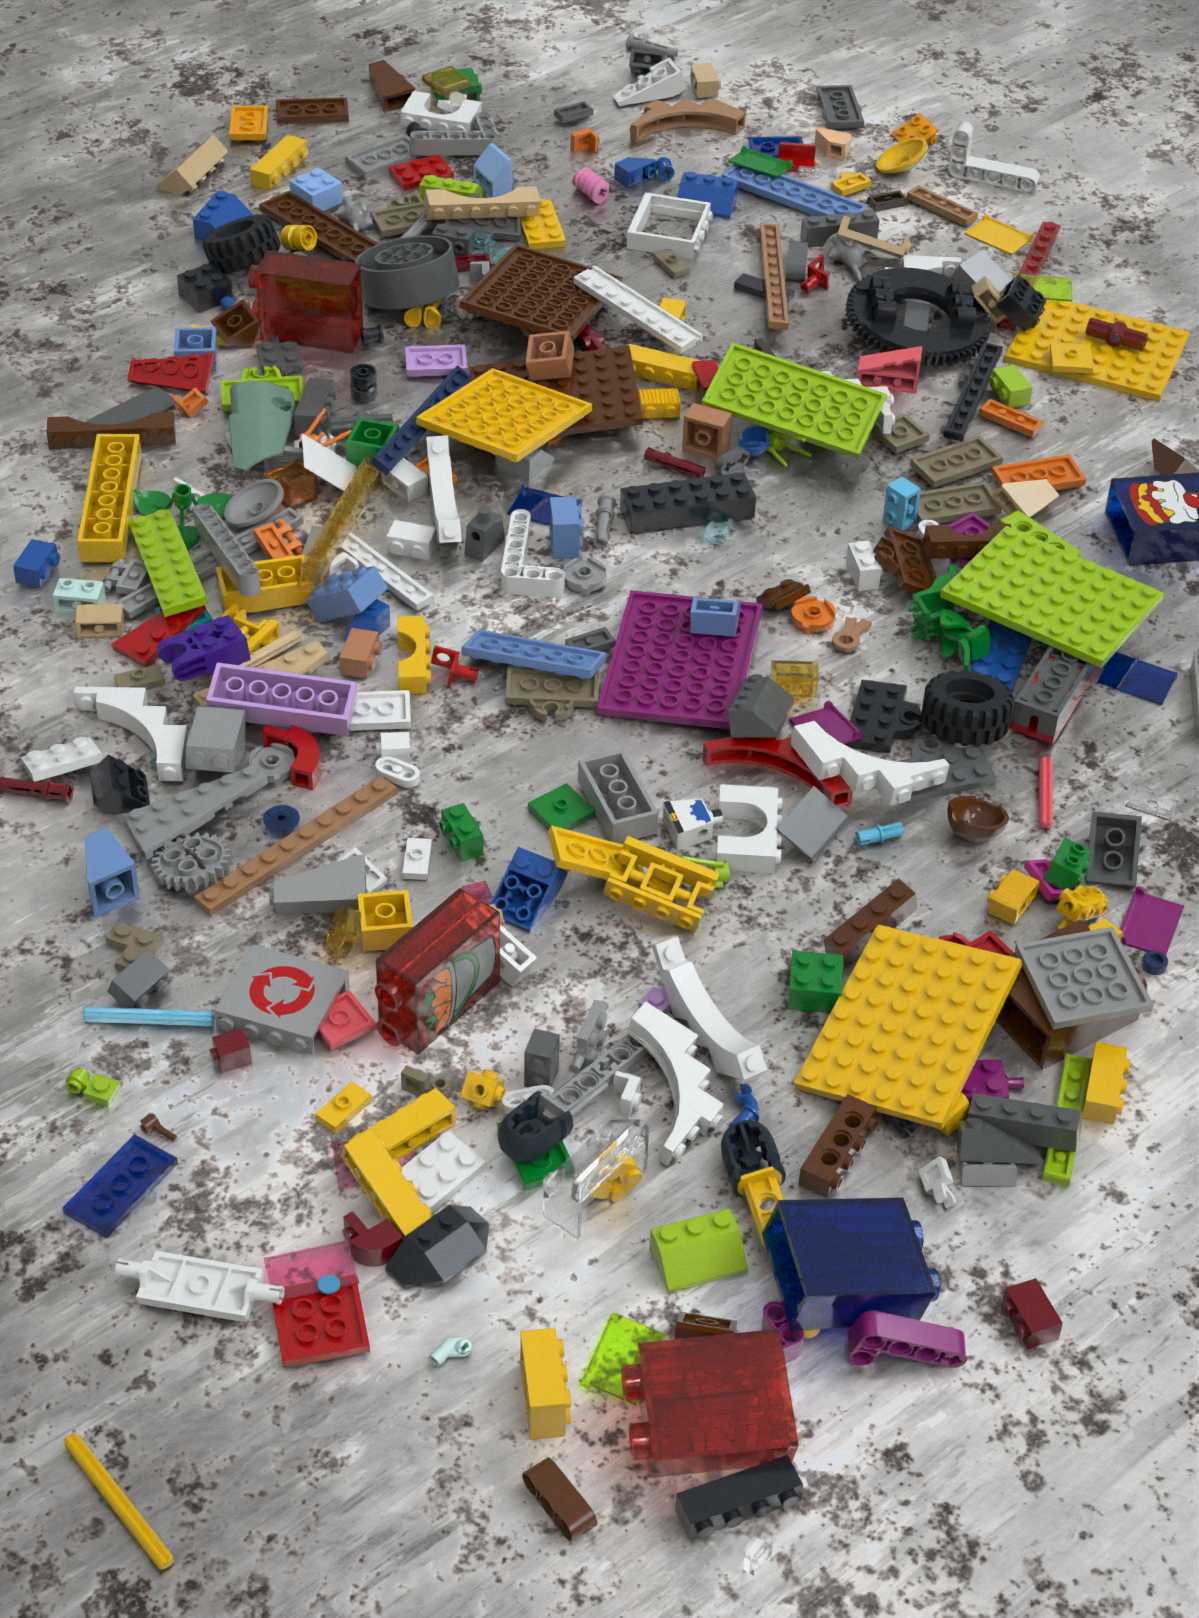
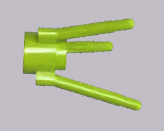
(778, 442)
(718, 866)

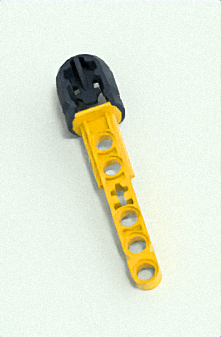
(758, 1185)

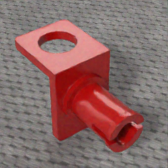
(816, 276)
(457, 670)

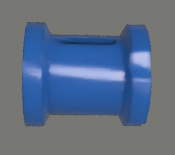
(668, 169)

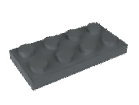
(840, 107)

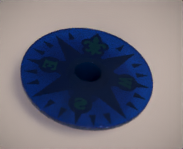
(281, 818)

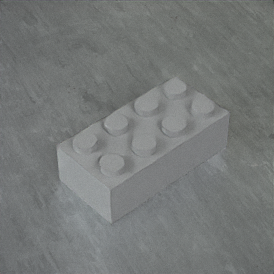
(617, 796)

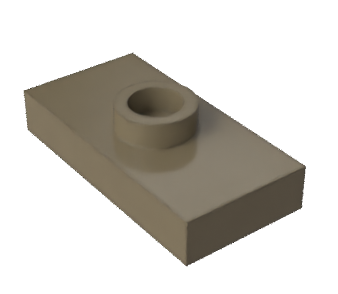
(672, 263)
(141, 678)

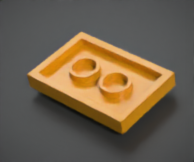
(248, 123)

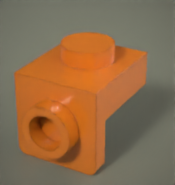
(583, 140)
(191, 403)

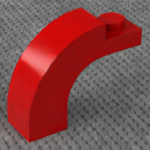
(306, 767)

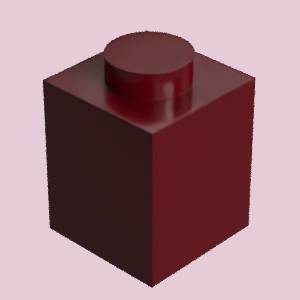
(231, 1050)

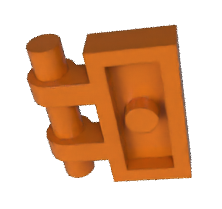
(272, 540)

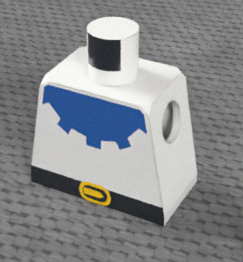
(689, 821)

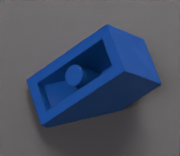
(373, 618)

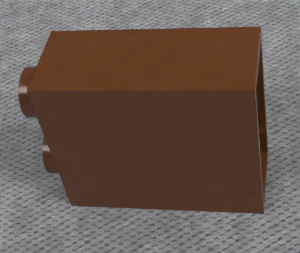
(1030, 1028)

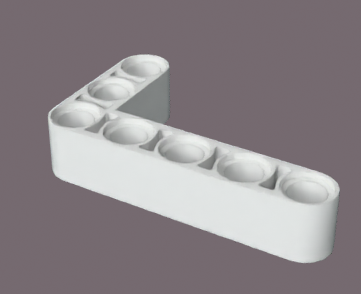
(985, 166)
(522, 578)

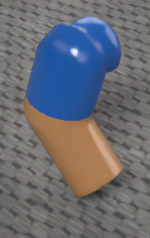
(227, 302)

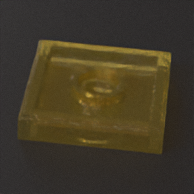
(446, 80)

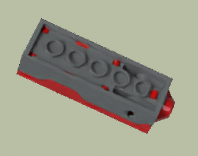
(1051, 694)

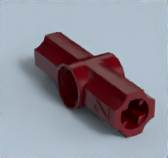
(1125, 337)
(590, 340)

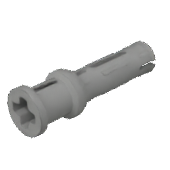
(644, 44)
(604, 515)

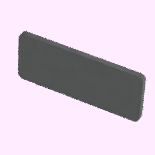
(138, 407)

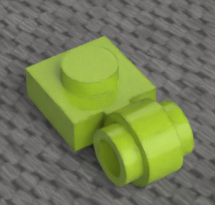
(98, 1090)

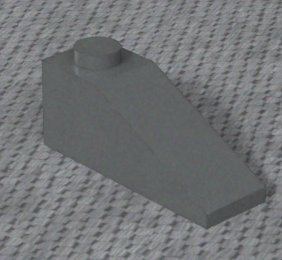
(986, 1143)

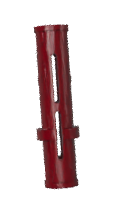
(666, 460)

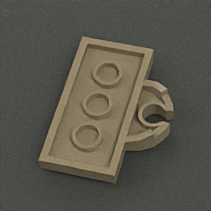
(400, 216)
(550, 692)

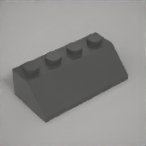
(759, 708)

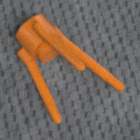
(317, 438)

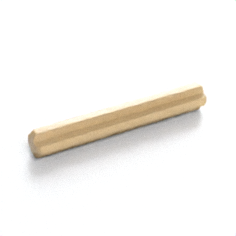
(273, 648)

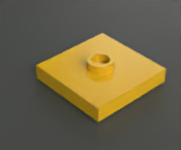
(1071, 358)

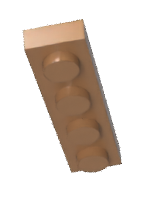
(942, 206)

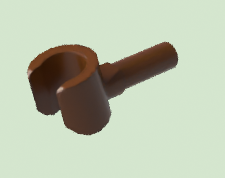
(152, 1123)

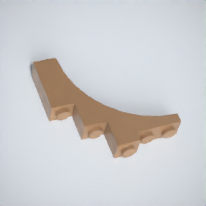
(710, 114)

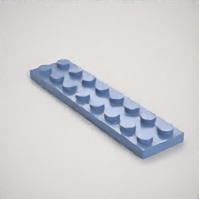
(793, 192)

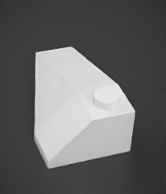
(661, 82)

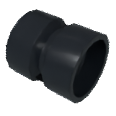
(363, 383)

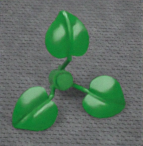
(151, 501)

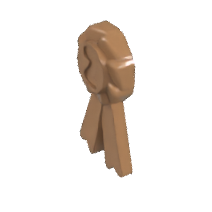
(848, 639)

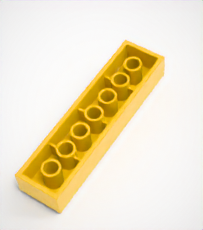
(109, 498)

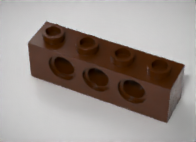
(838, 1146)

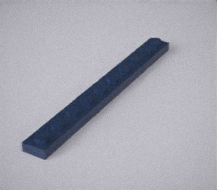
(409, 432)

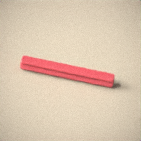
(1045, 793)

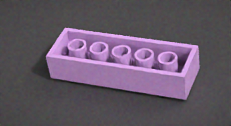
(285, 698)

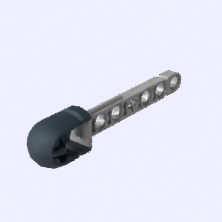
(528, 1138)

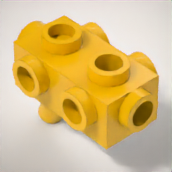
(1081, 905)

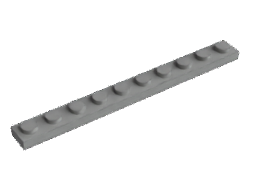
(205, 564)

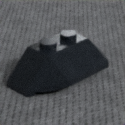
(440, 1247)

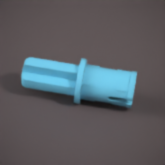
(879, 834)

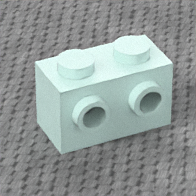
(77, 592)

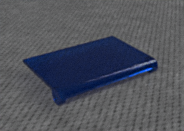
(536, 503)
(1137, 678)

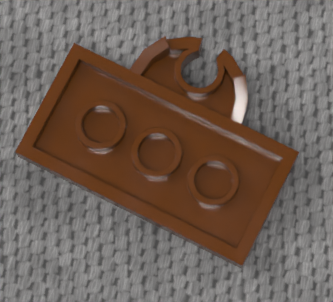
(905, 557)

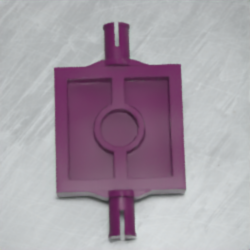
(990, 1079)

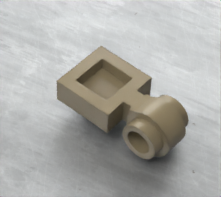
(418, 1082)

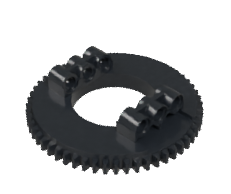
(873, 313)

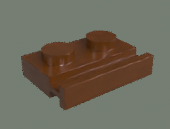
(783, 594)

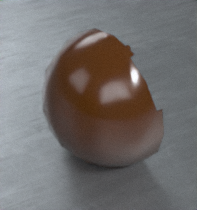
(976, 819)

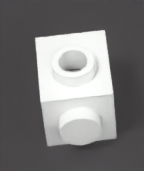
(395, 745)

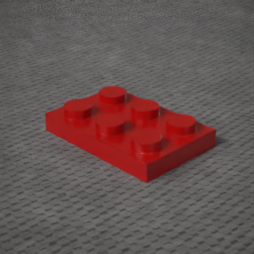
(411, 173)

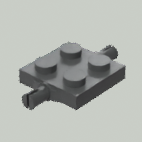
(282, 355)

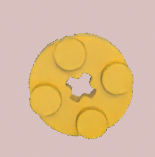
(619, 1182)

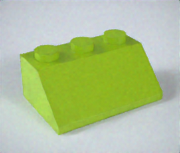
(462, 188)
(698, 1250)

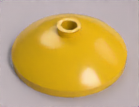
(902, 156)

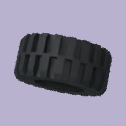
(241, 243)
(967, 708)

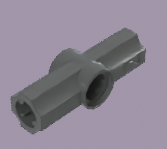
(342, 424)

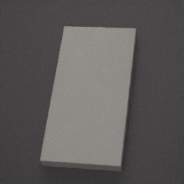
(381, 156)

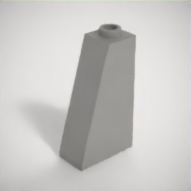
(321, 888)

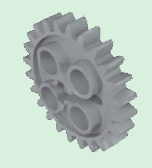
(192, 862)

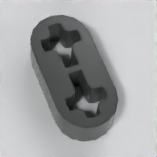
(731, 460)

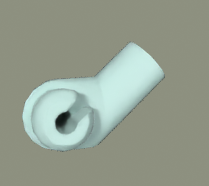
(450, 1348)

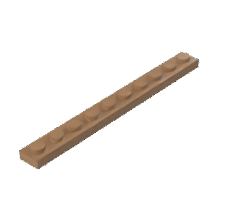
(773, 277)
(295, 846)

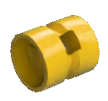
(298, 237)

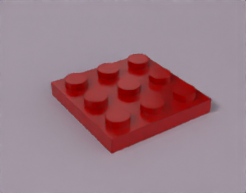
(321, 1327)

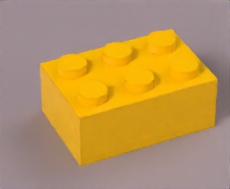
(544, 1383)

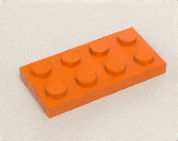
(1057, 470)

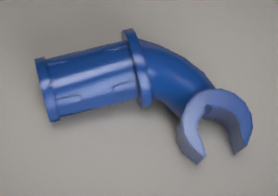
(749, 1105)

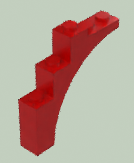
(777, 756)

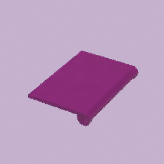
(832, 722)
(1150, 922)

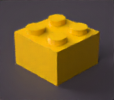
(384, 918)

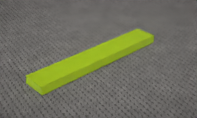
(1070, 1095)

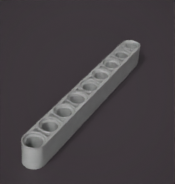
(227, 550)

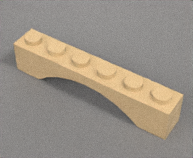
(446, 205)

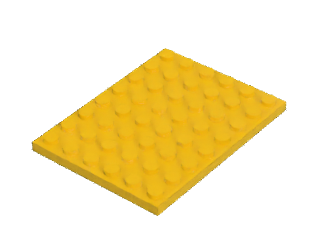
(1114, 368)
(909, 1025)

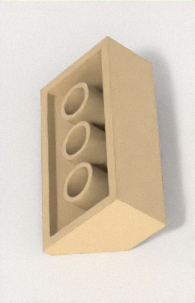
(194, 167)

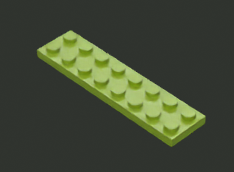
(167, 562)

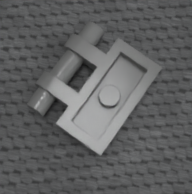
(125, 576)

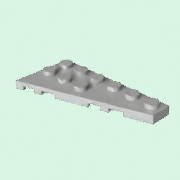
(188, 810)

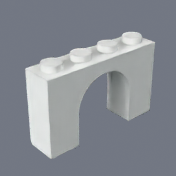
(418, 109)
(759, 806)

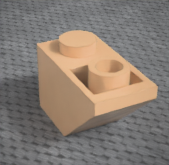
(832, 143)

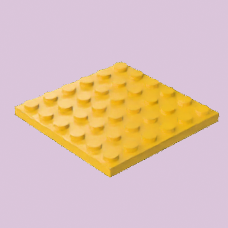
(504, 414)

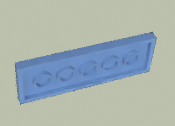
(534, 654)

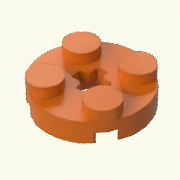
(822, 617)

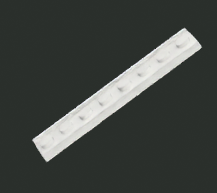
(638, 309)

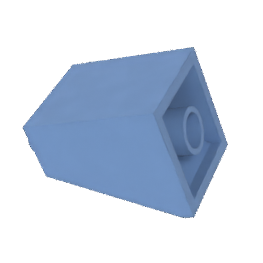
(109, 873)

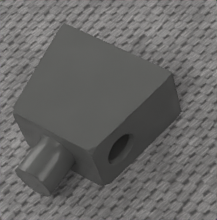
(484, 534)

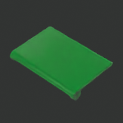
(761, 162)

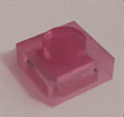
(479, 890)

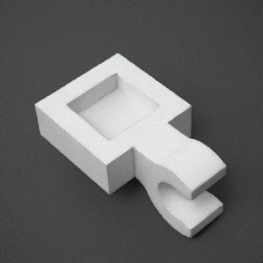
(935, 1179)

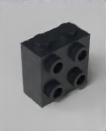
(1021, 303)

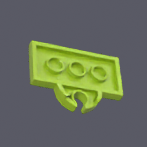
(271, 375)

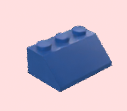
(712, 189)
(218, 211)

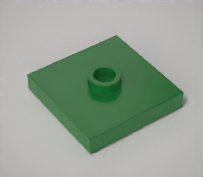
(561, 808)

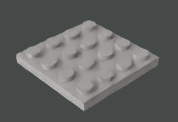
(1083, 978)

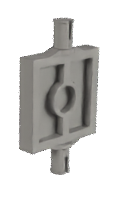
(590, 1036)

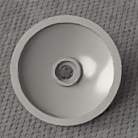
(254, 503)

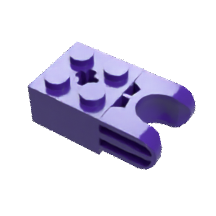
(203, 646)

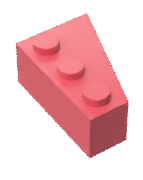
(892, 369)

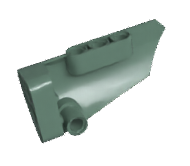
(259, 421)

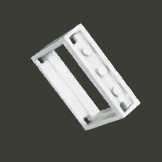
(672, 207)

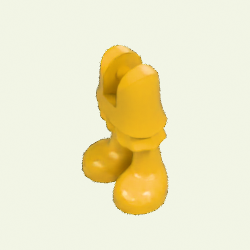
(431, 318)

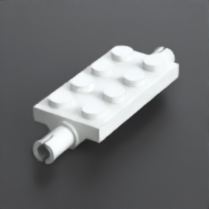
(199, 1285)

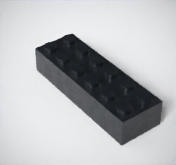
(687, 502)

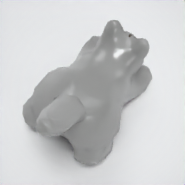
(354, 214)
(851, 255)

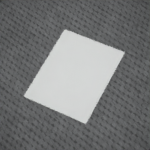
(327, 463)

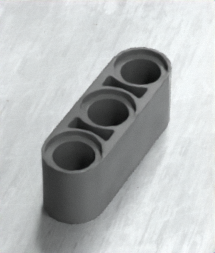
(796, 260)

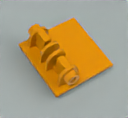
(916, 127)

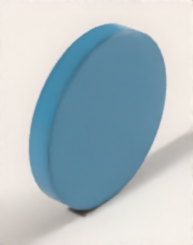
(328, 1284)

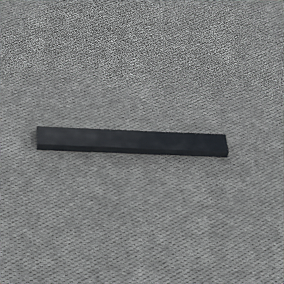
(972, 392)

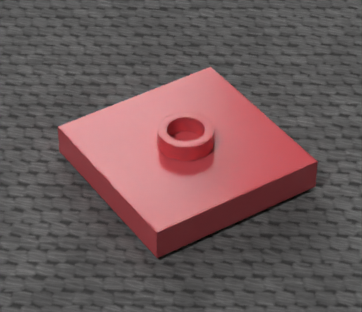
(345, 1021)

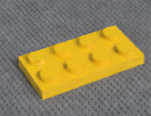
(543, 230)
(588, 854)

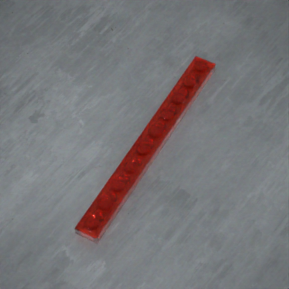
(1036, 259)

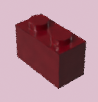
(1031, 1313)

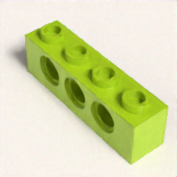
(1030, 527)

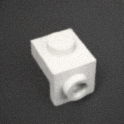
(453, 104)
(342, 563)
(629, 1087)

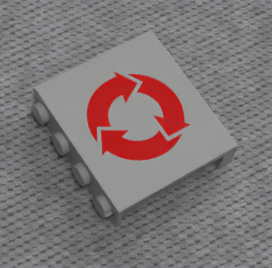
(280, 998)

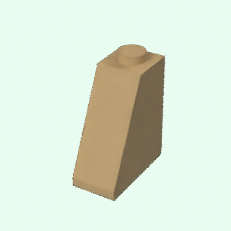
(1025, 496)

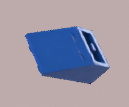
(528, 888)

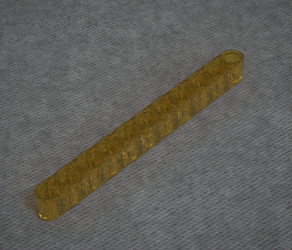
(338, 526)

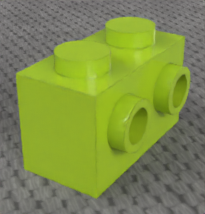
(1011, 386)

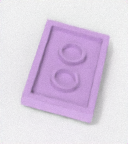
(434, 360)

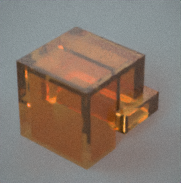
(298, 484)

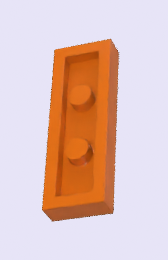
(1011, 418)

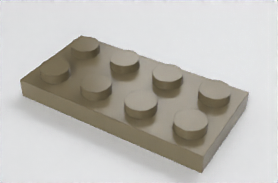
(956, 461)
(955, 502)

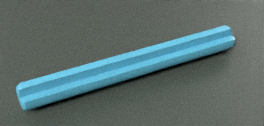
(148, 1016)

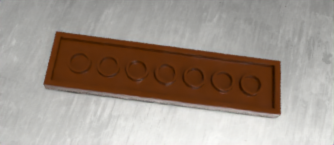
(331, 233)

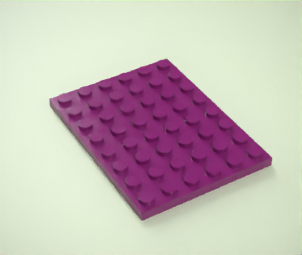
(674, 674)

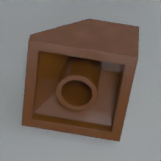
(1168, 461)

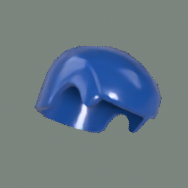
(755, 440)

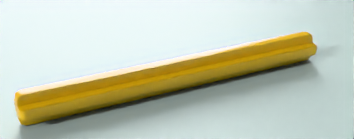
(118, 1501)

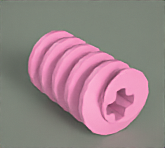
(591, 185)

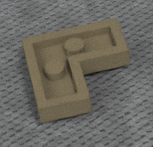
(133, 942)

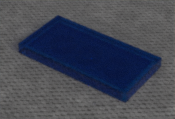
(120, 1186)

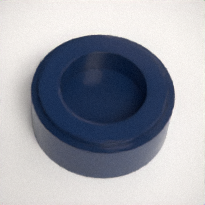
(1154, 962)

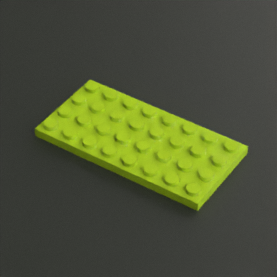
(795, 400)

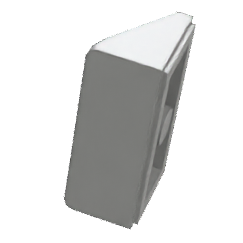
(987, 1174)

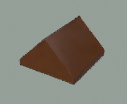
(237, 325)
(697, 1325)

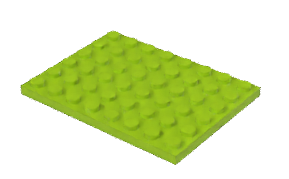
(1053, 596)

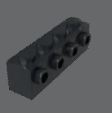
(738, 1497)

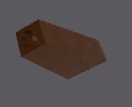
(389, 86)

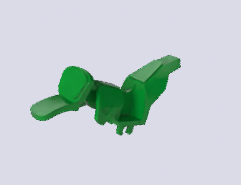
(937, 617)

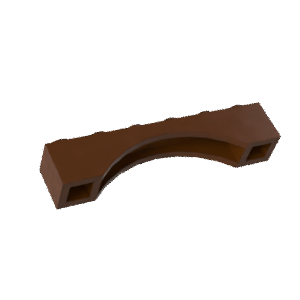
(71, 433)

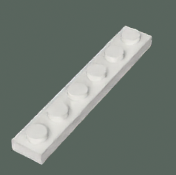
(395, 579)

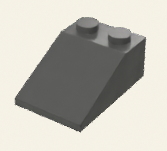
(1114, 849)

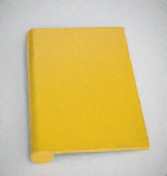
(999, 235)

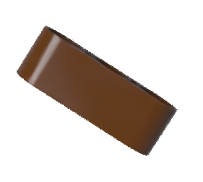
(559, 1499)

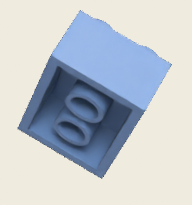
(346, 593)

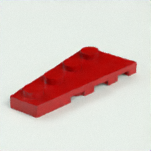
(174, 372)
(142, 642)

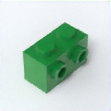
(462, 832)
(1068, 865)

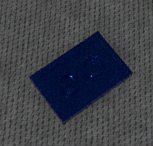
(770, 144)

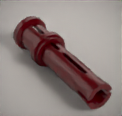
(46, 789)

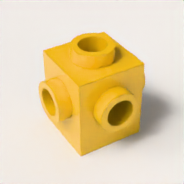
(483, 1088)

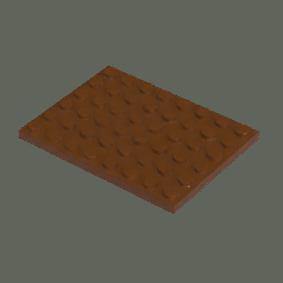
(534, 293)
(597, 377)

